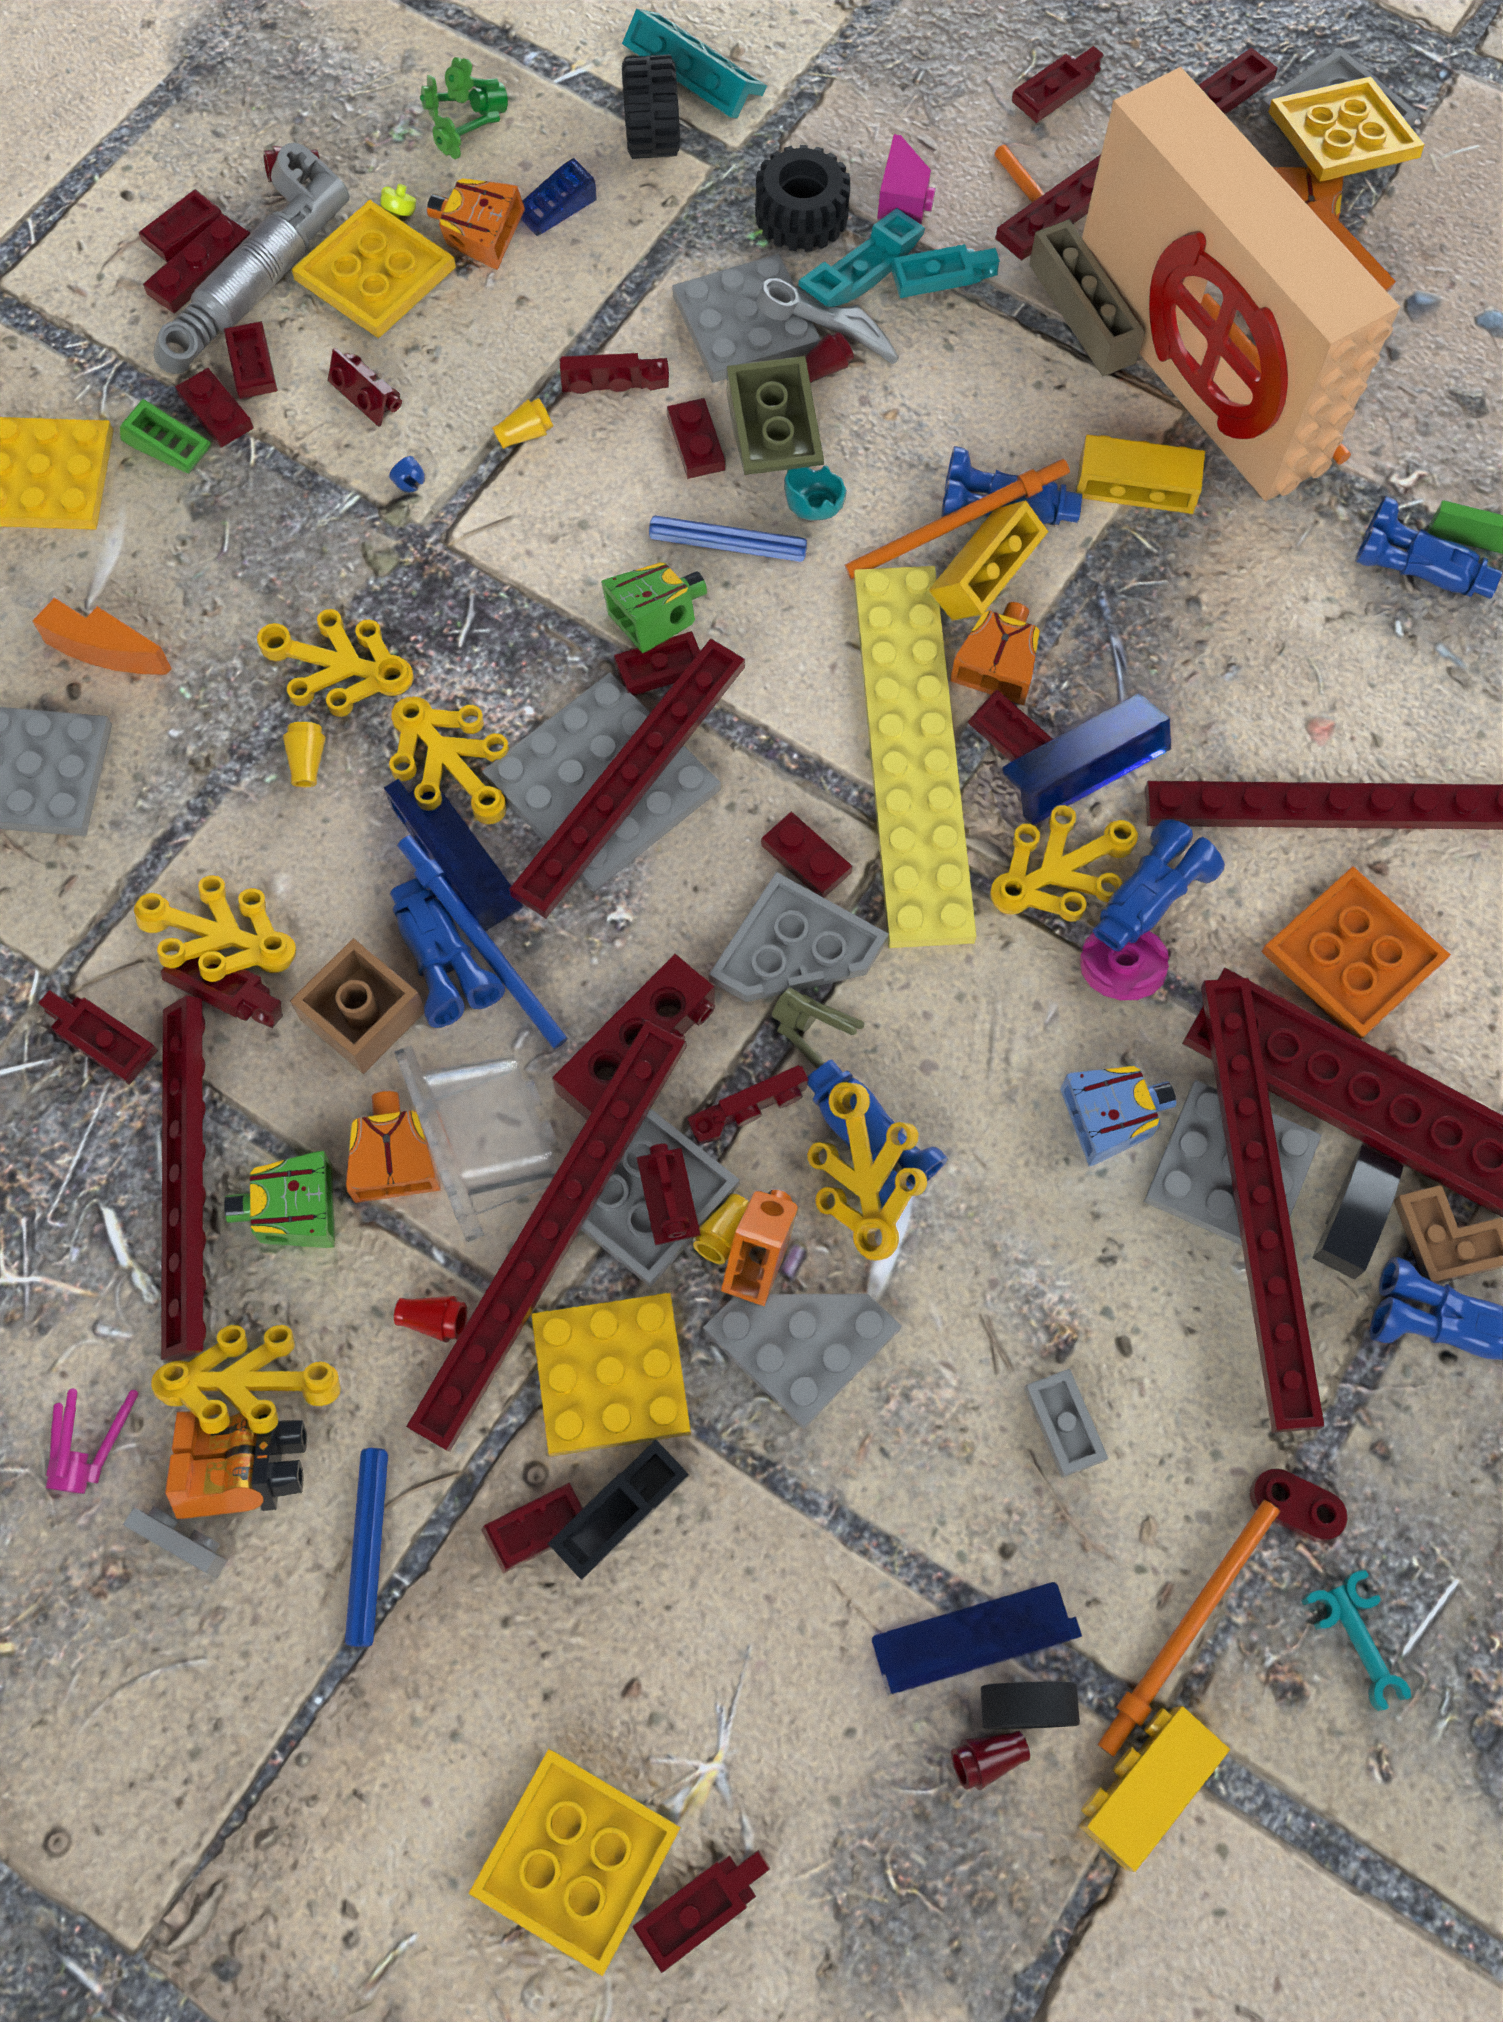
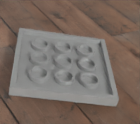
(566, 755)

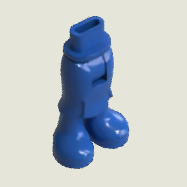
(962, 479)
(1426, 556)
(1155, 886)
(439, 950)
(877, 1123)
(1452, 1319)

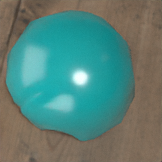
(814, 493)

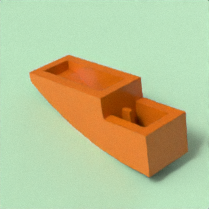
(99, 640)

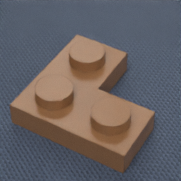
(1439, 1245)

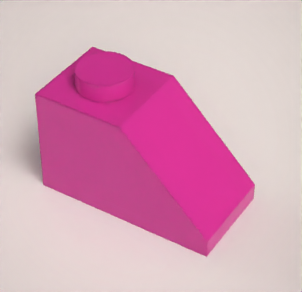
(905, 183)

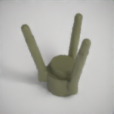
(800, 1011)

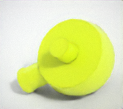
(398, 201)

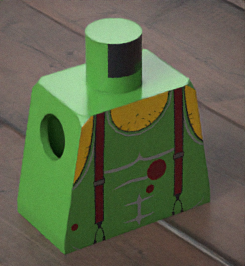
(652, 603)
(288, 1202)

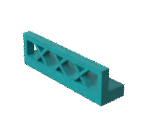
(696, 64)

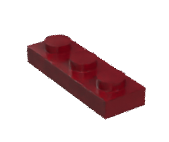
(194, 263)

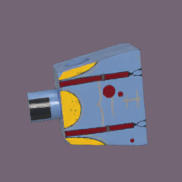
(1114, 1109)

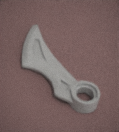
(847, 320)

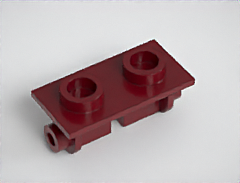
(359, 386)
(668, 1195)

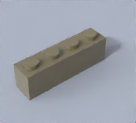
(1086, 298)

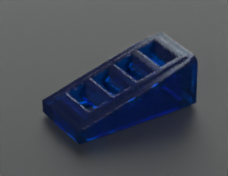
(568, 178)

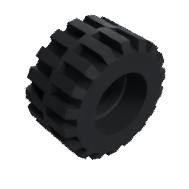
(651, 106)
(802, 198)

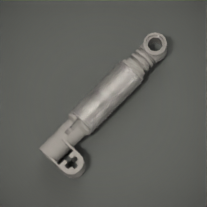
(258, 260)

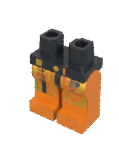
(233, 1467)

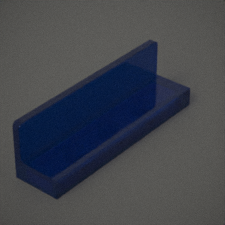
(1089, 756)
(458, 852)
(973, 1638)

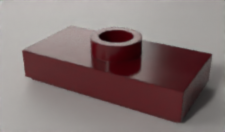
(179, 225)
(250, 360)
(1007, 727)
(529, 1528)

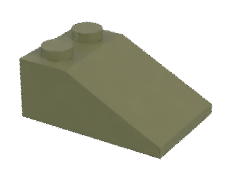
(773, 415)

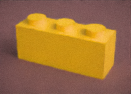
(1140, 473)
(988, 561)
(1152, 1786)

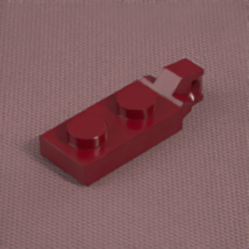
(1057, 84)
(612, 372)
(236, 994)
(99, 1036)
(746, 1104)
(699, 1909)

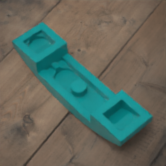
(866, 264)

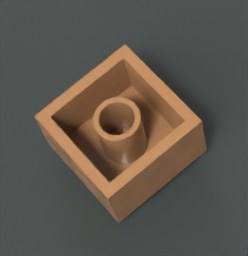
(358, 1005)

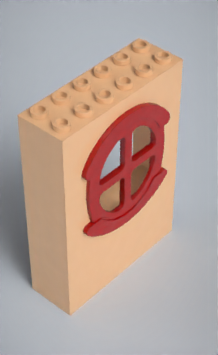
(1197, 203)

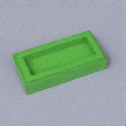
(1468, 526)

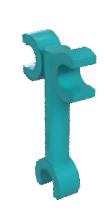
(1343, 1604)

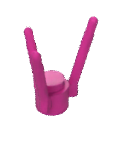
(67, 1468)

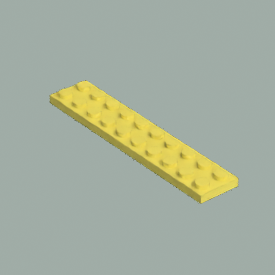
(913, 759)

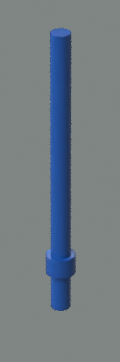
(432, 876)

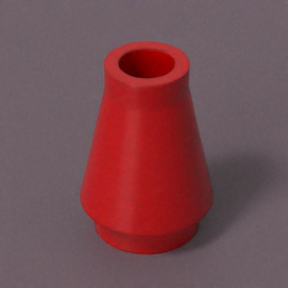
(433, 1316)

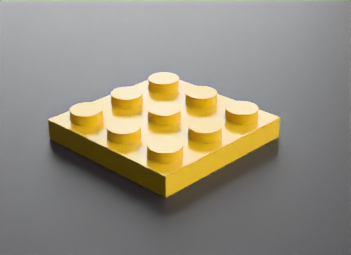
(1345, 128)
(374, 268)
(52, 472)
(610, 1374)
(575, 1861)

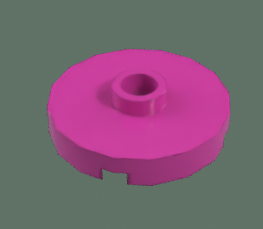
(1141, 977)

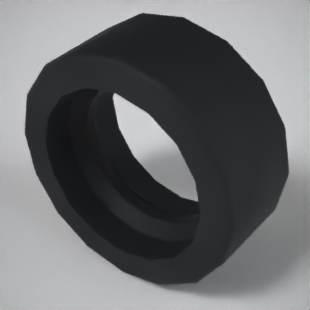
(1030, 1705)

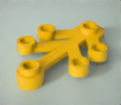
(339, 664)
(446, 752)
(1059, 869)
(155, 915)
(866, 1177)
(182, 1381)

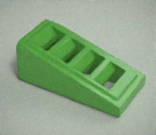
(147, 414)

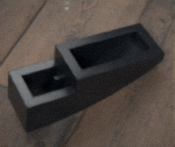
(1359, 1213)
(618, 1509)

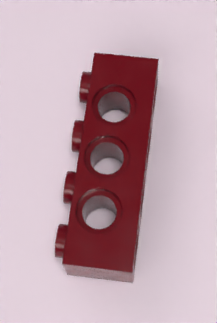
(671, 985)

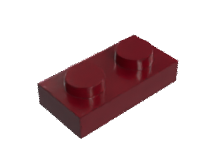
(214, 407)
(696, 438)
(657, 666)
(806, 855)

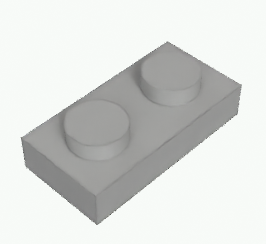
(1065, 1423)
(159, 1529)

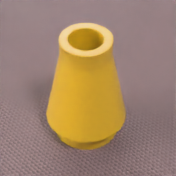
(523, 424)
(304, 751)
(719, 1230)

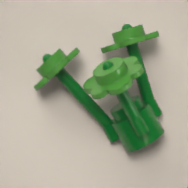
(487, 98)

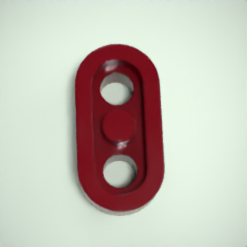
(1300, 1504)

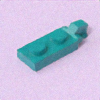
(942, 269)

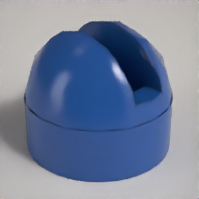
(406, 474)

